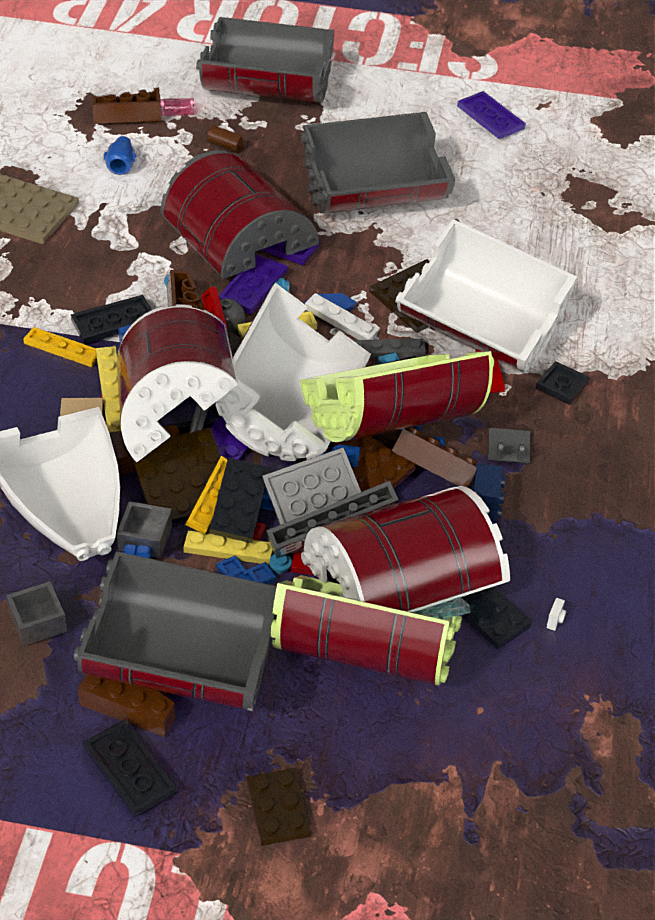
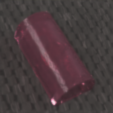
(177, 106)

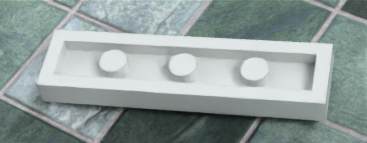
(341, 318)

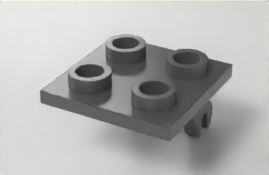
(509, 445)

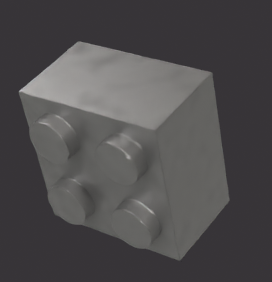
(145, 526)
(36, 613)

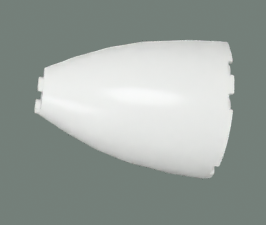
(65, 482)

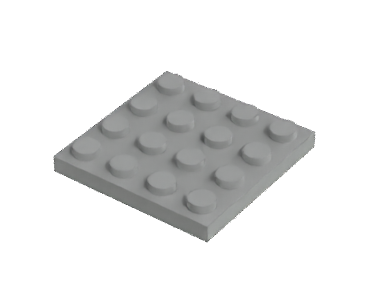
(311, 485)

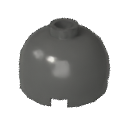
(233, 314)

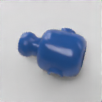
(120, 156)

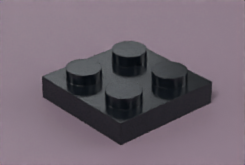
(562, 382)

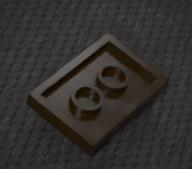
(278, 806)

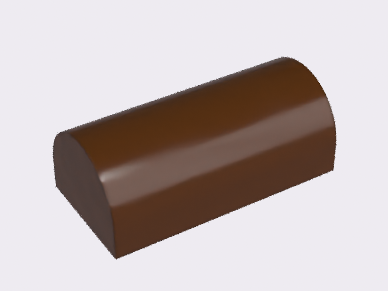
(225, 138)

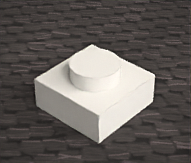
(557, 614)

